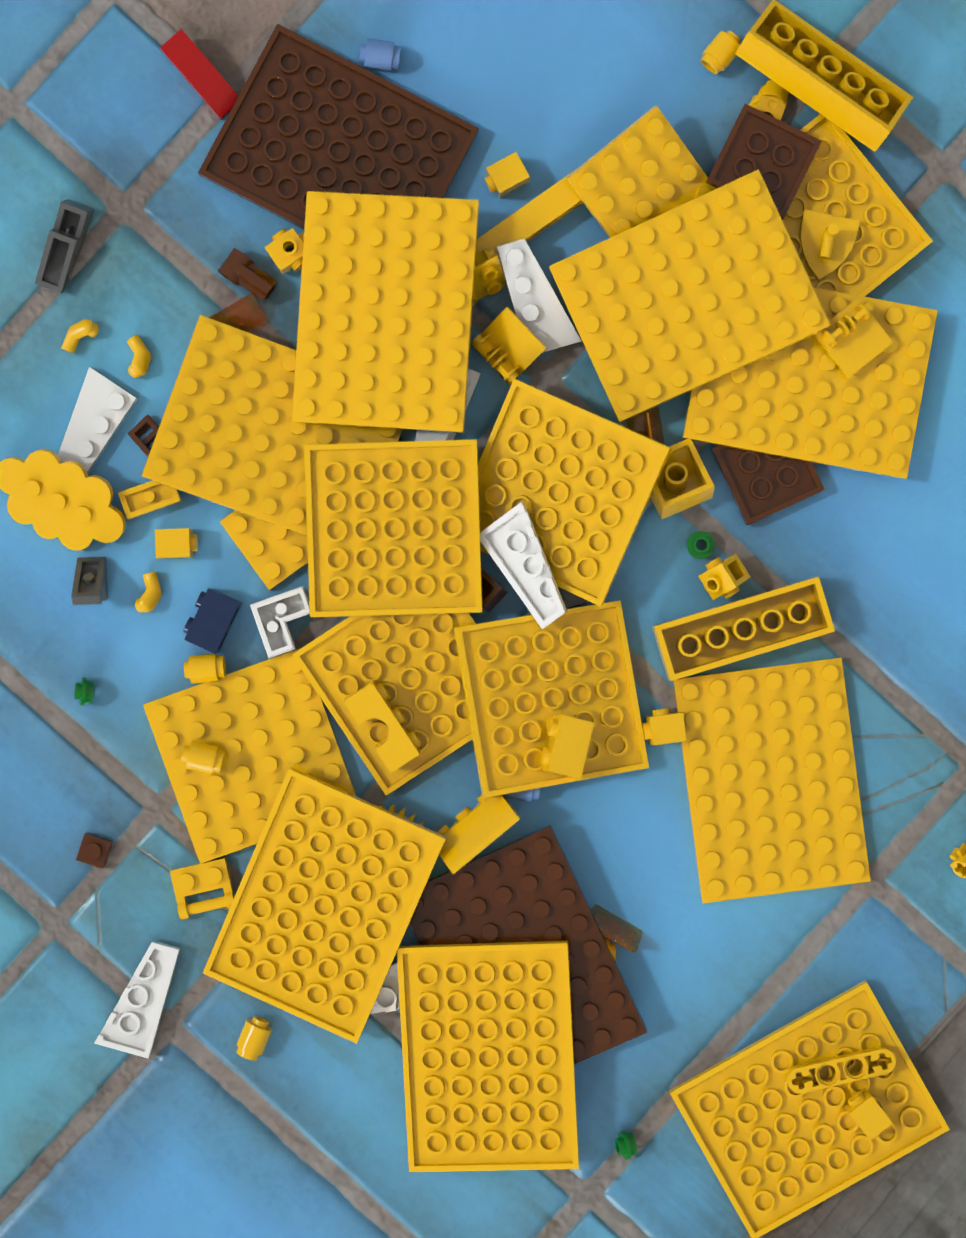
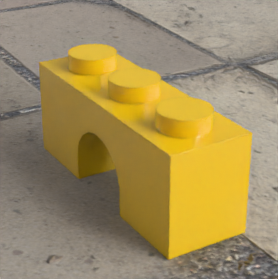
(372, 703)

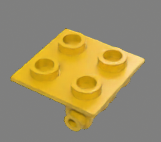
(488, 275)
(854, 337)
(508, 345)

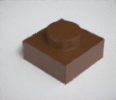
(94, 850)

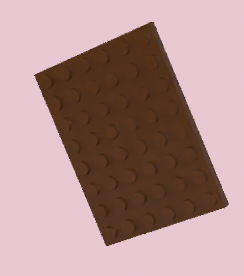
(330, 128)
(534, 897)

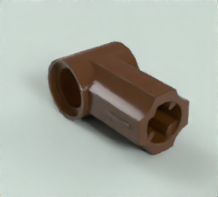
(243, 272)

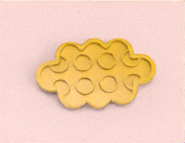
(60, 499)

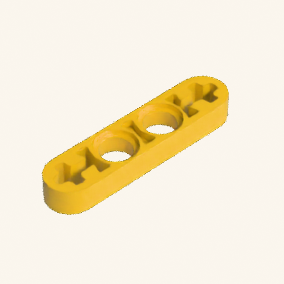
(841, 1074)

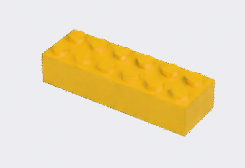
(824, 75)
(743, 628)

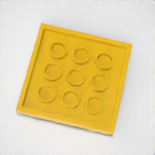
(639, 175)

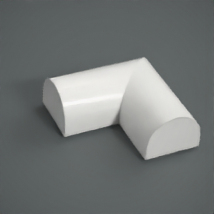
(272, 619)

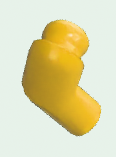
(78, 331)
(141, 359)
(152, 594)

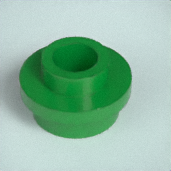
(691, 545)
(84, 691)
(626, 1145)

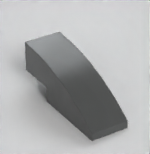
(64, 245)

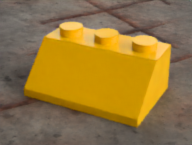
(476, 830)

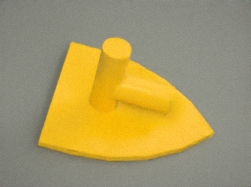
(826, 240)

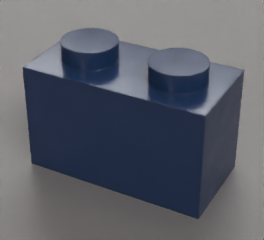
(212, 620)

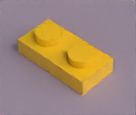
(147, 498)

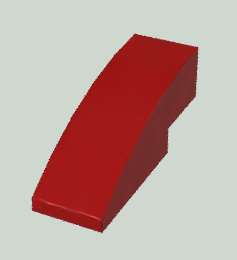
(200, 73)

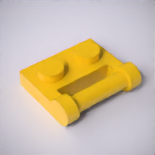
(199, 879)

